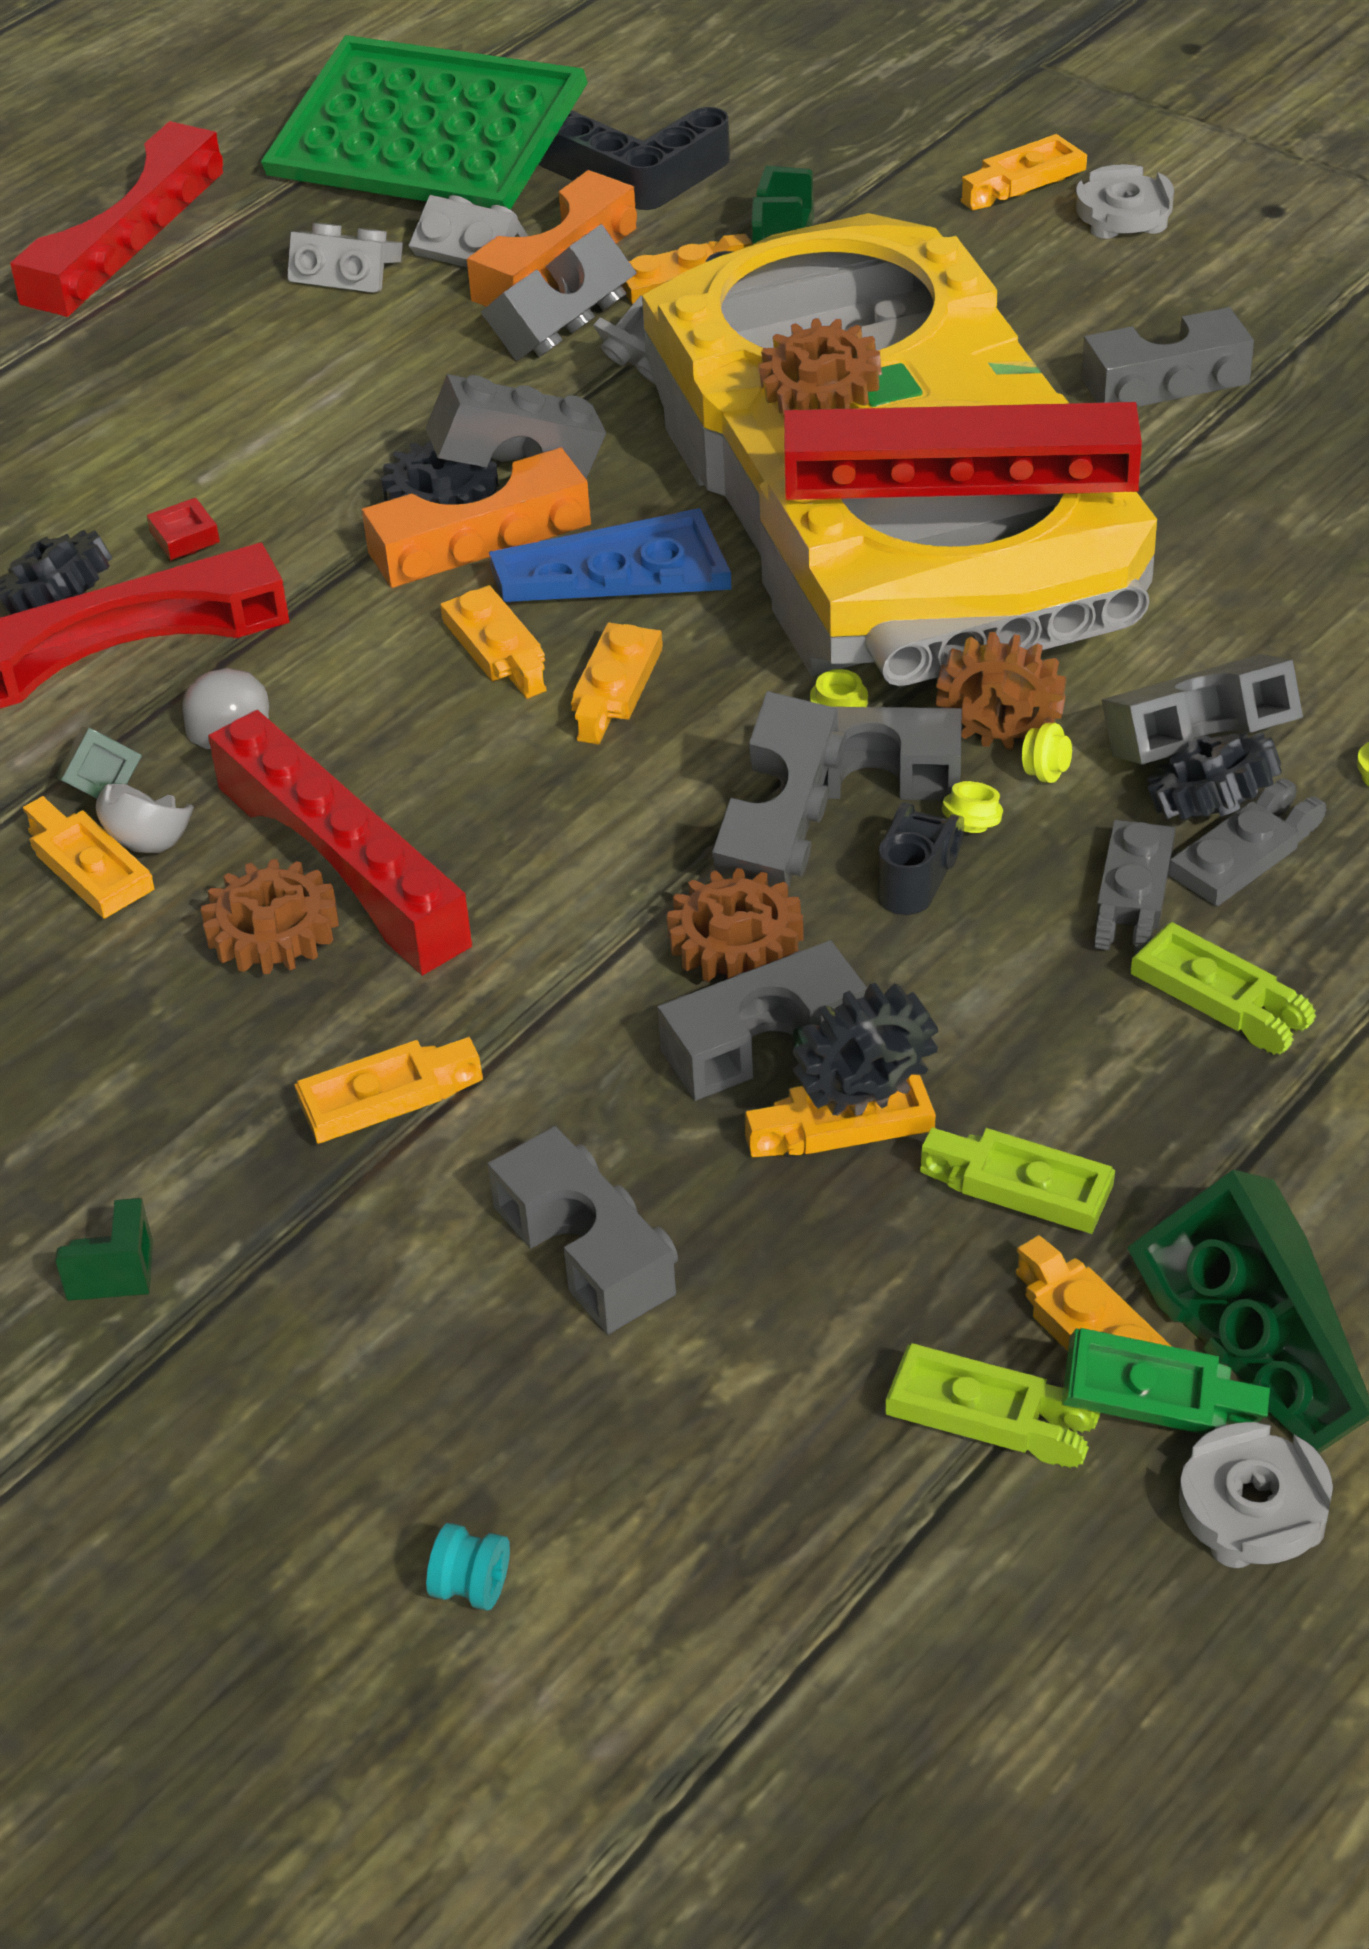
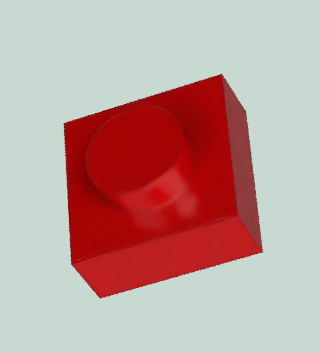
(183, 528)

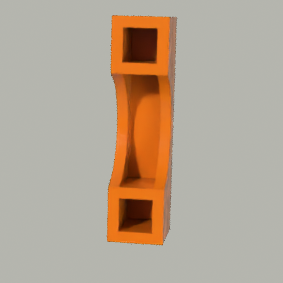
(583, 207)
(423, 538)

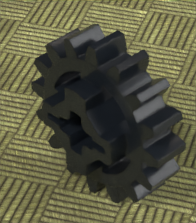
(437, 478)
(54, 571)
(1214, 775)
(865, 1049)

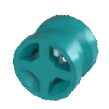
(468, 1566)

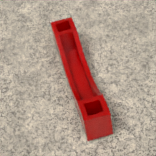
(71, 265)
(211, 596)
(402, 891)

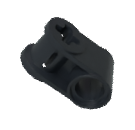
(916, 858)

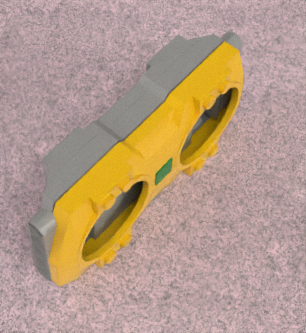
(893, 573)

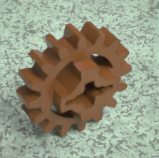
(820, 368)
(1001, 689)
(270, 916)
(734, 924)

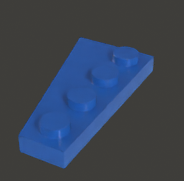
(626, 559)

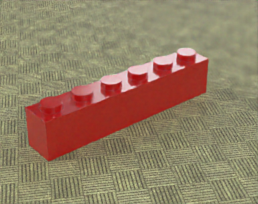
(962, 450)

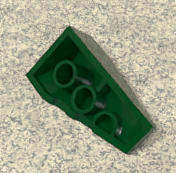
(1254, 1296)

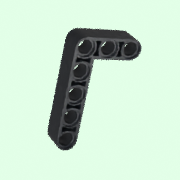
(655, 167)

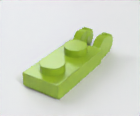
(1223, 987)
(988, 1405)

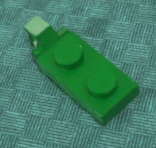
(1157, 1384)

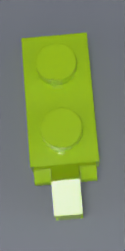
(1020, 1176)

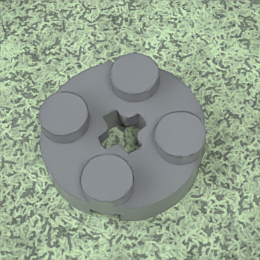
(1124, 201)
(1248, 1530)

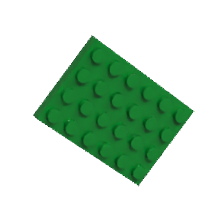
(425, 122)

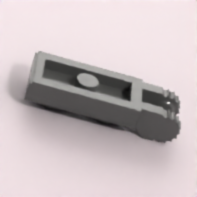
(1246, 843)
(1134, 881)

